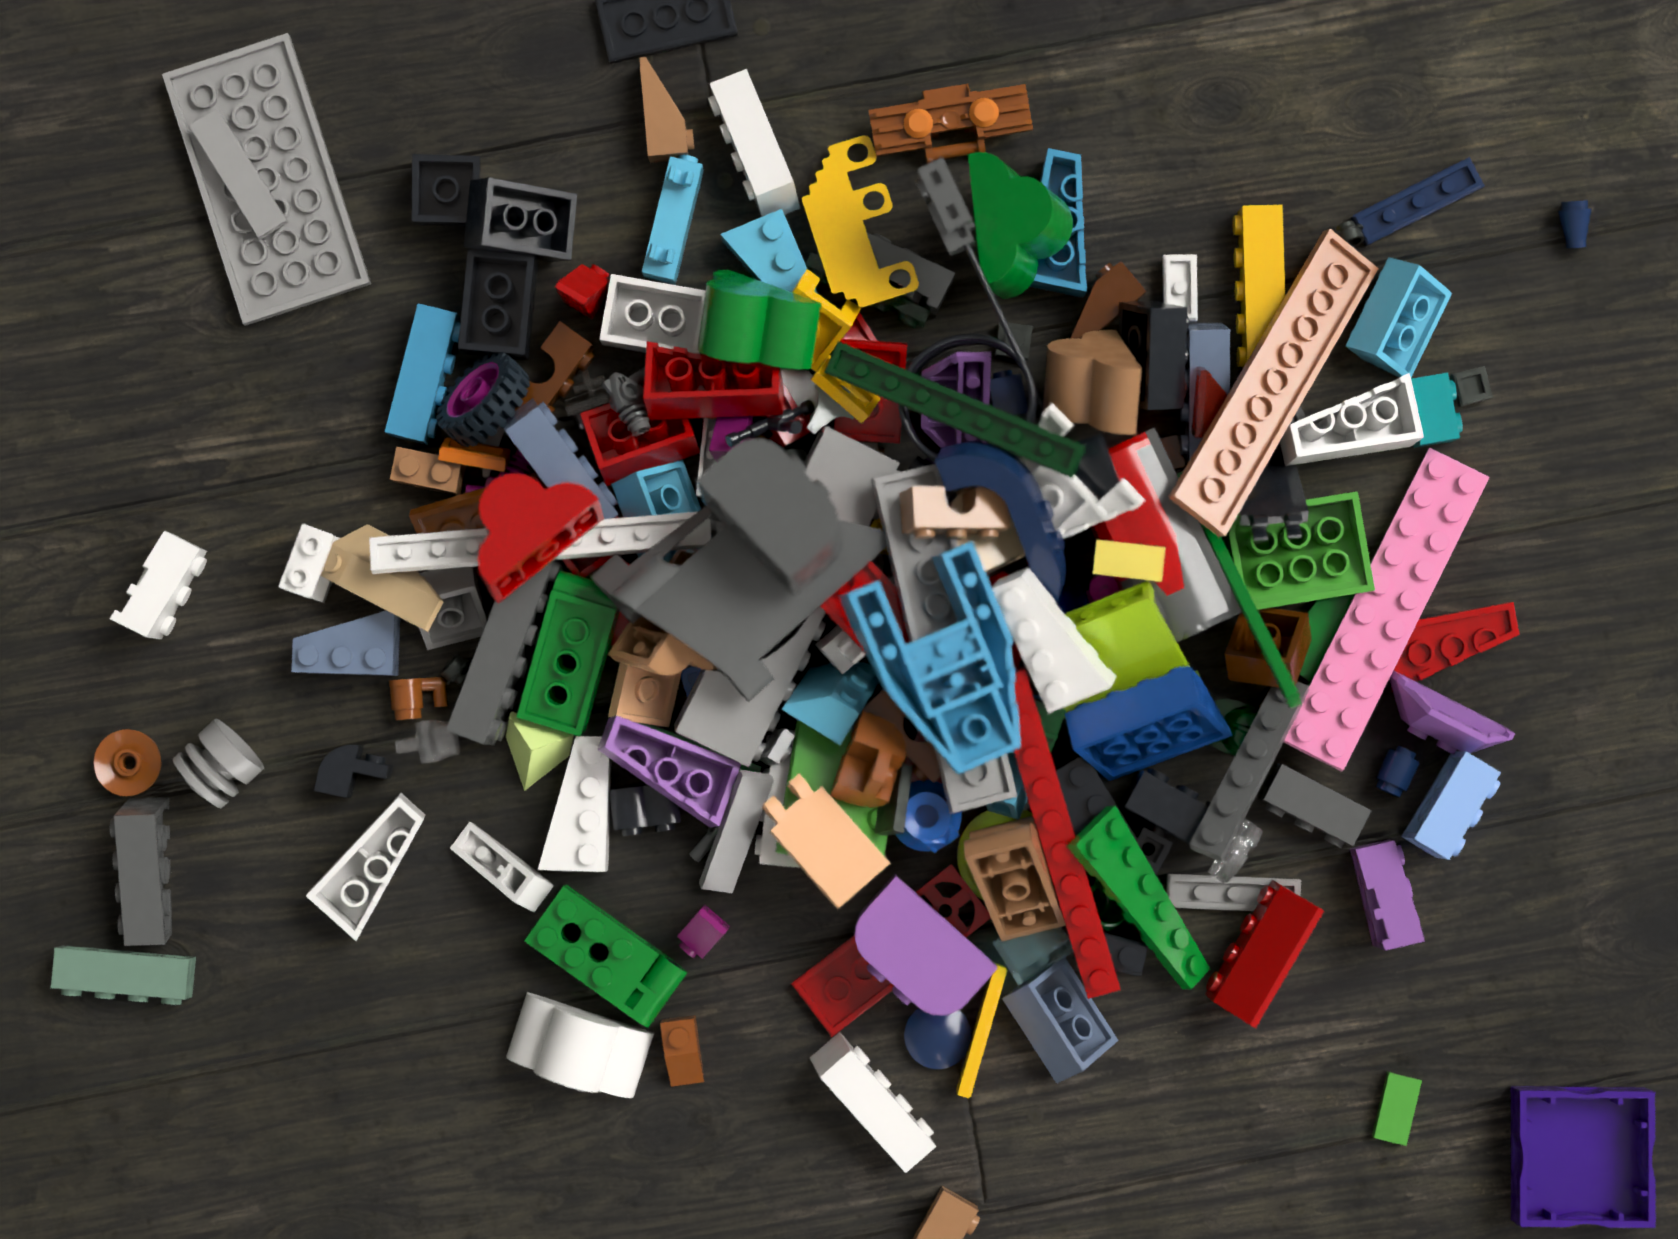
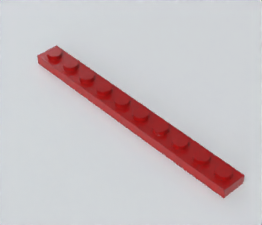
(1055, 834)

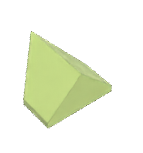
(536, 748)

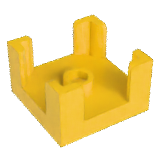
(832, 322)

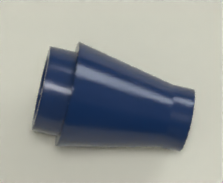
(1575, 222)

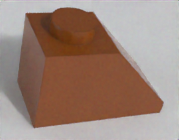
(682, 1050)

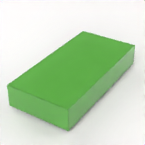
(1396, 1108)

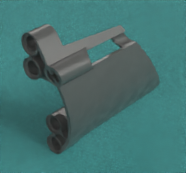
(725, 597)

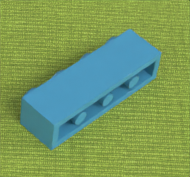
(423, 374)

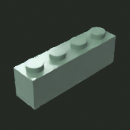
(123, 972)

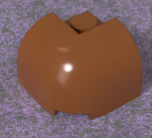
(869, 762)

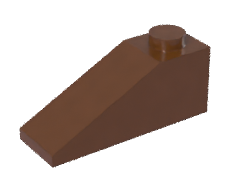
(1102, 306)

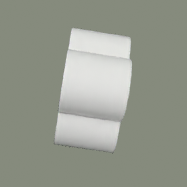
(579, 1047)

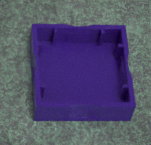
(1582, 1156)

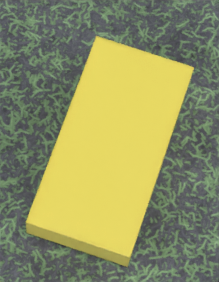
(1129, 560)

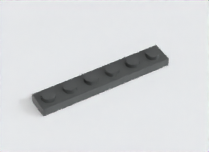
(1246, 774)

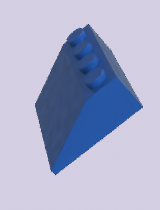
(1146, 723)

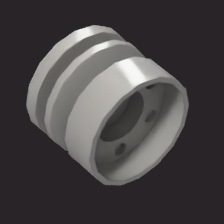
(212, 769)

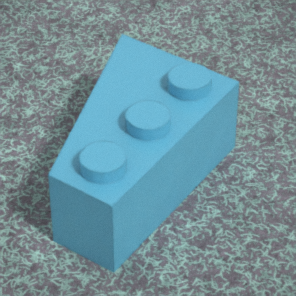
(768, 250)

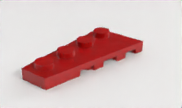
(1454, 637)

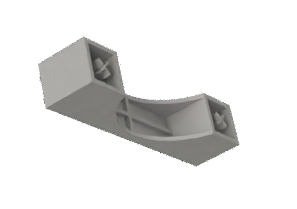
(714, 708)

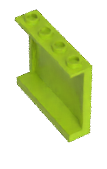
(1128, 638)

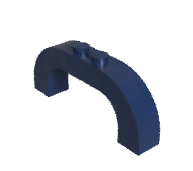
(1012, 480)

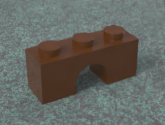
(570, 355)
(920, 753)

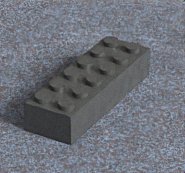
(502, 659)

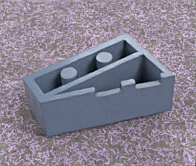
(351, 648)

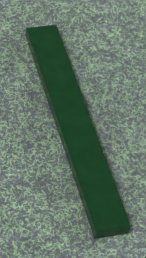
(955, 410)

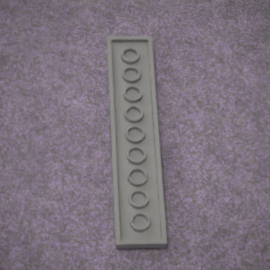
(927, 611)

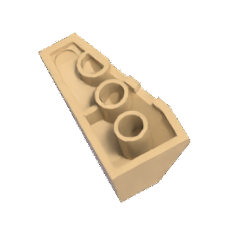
(400, 593)

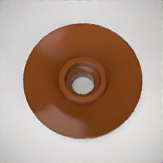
(111, 758)

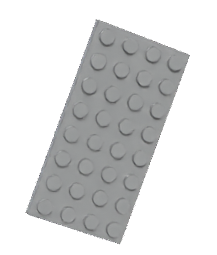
(276, 124)

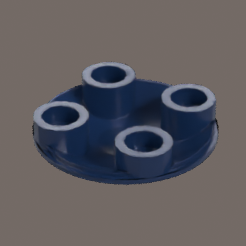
(937, 1039)

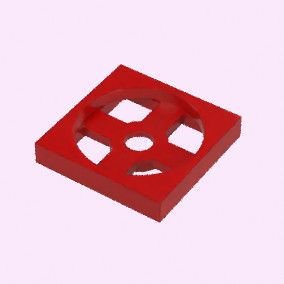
(950, 874)

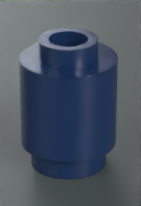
(1397, 771)

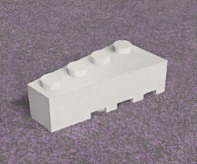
(754, 144)
(1361, 425)
(582, 813)
(362, 873)
(872, 1102)

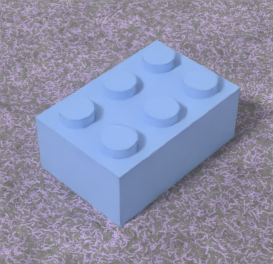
(1452, 805)

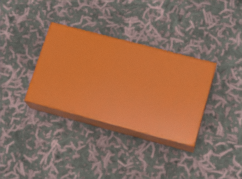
(478, 456)

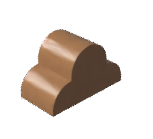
(1094, 381)
(654, 649)
(1014, 878)

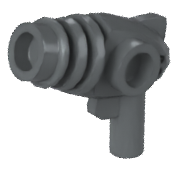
(627, 400)

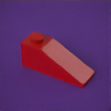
(584, 289)

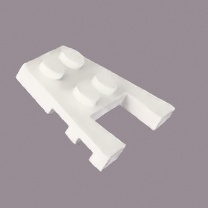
(1071, 501)

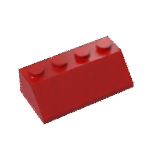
(1263, 953)

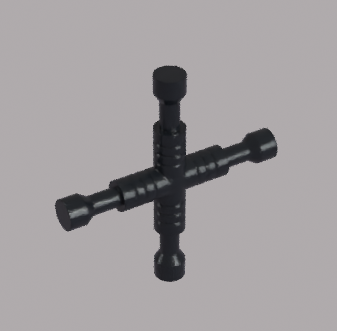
(779, 423)

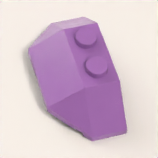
(963, 373)
(1444, 719)

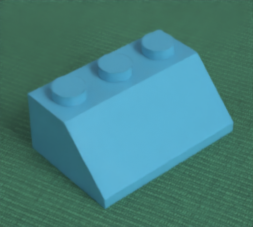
(1399, 317)
(657, 492)
(832, 699)

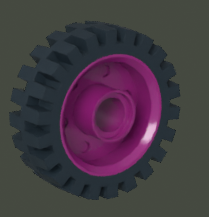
(483, 399)

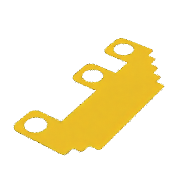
(839, 230)

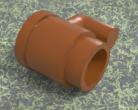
(408, 695)

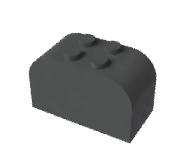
(774, 511)

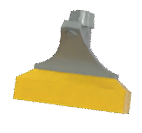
(838, 400)

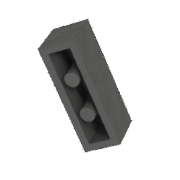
(1314, 806)

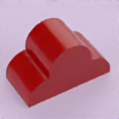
(530, 528)

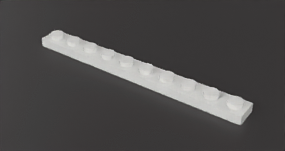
(462, 547)

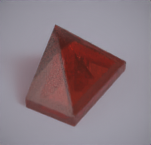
(1207, 402)

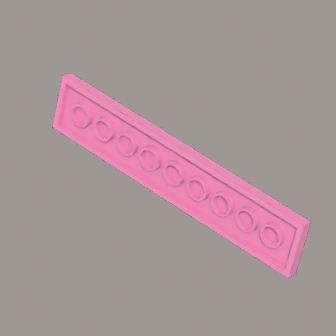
(1384, 619)

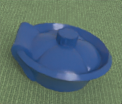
(928, 818)

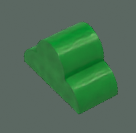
(1014, 224)
(757, 322)

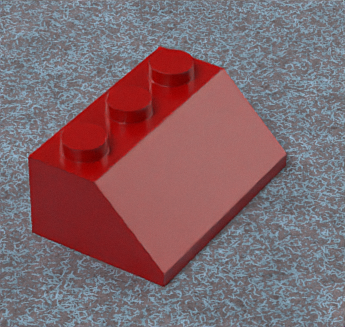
(622, 454)

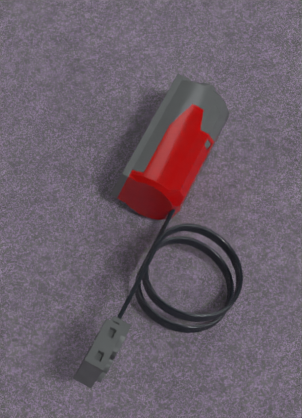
(1192, 584)

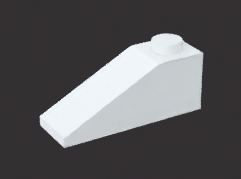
(502, 867)

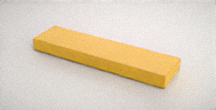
(981, 1032)

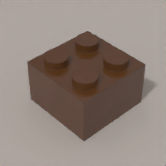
(1290, 635)

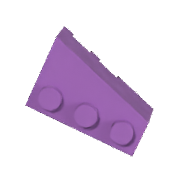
(1386, 895)

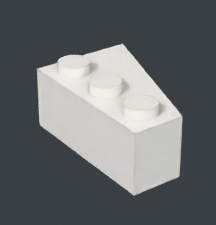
(162, 587)

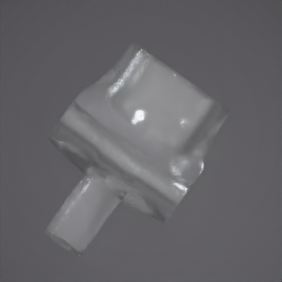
(431, 742)

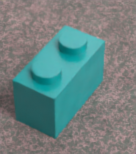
(1436, 409)

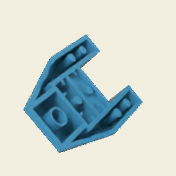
(953, 680)

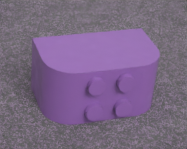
(919, 951)

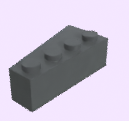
(142, 871)

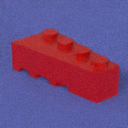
(701, 386)

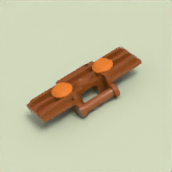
(950, 109)

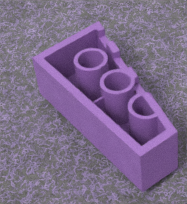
(677, 769)

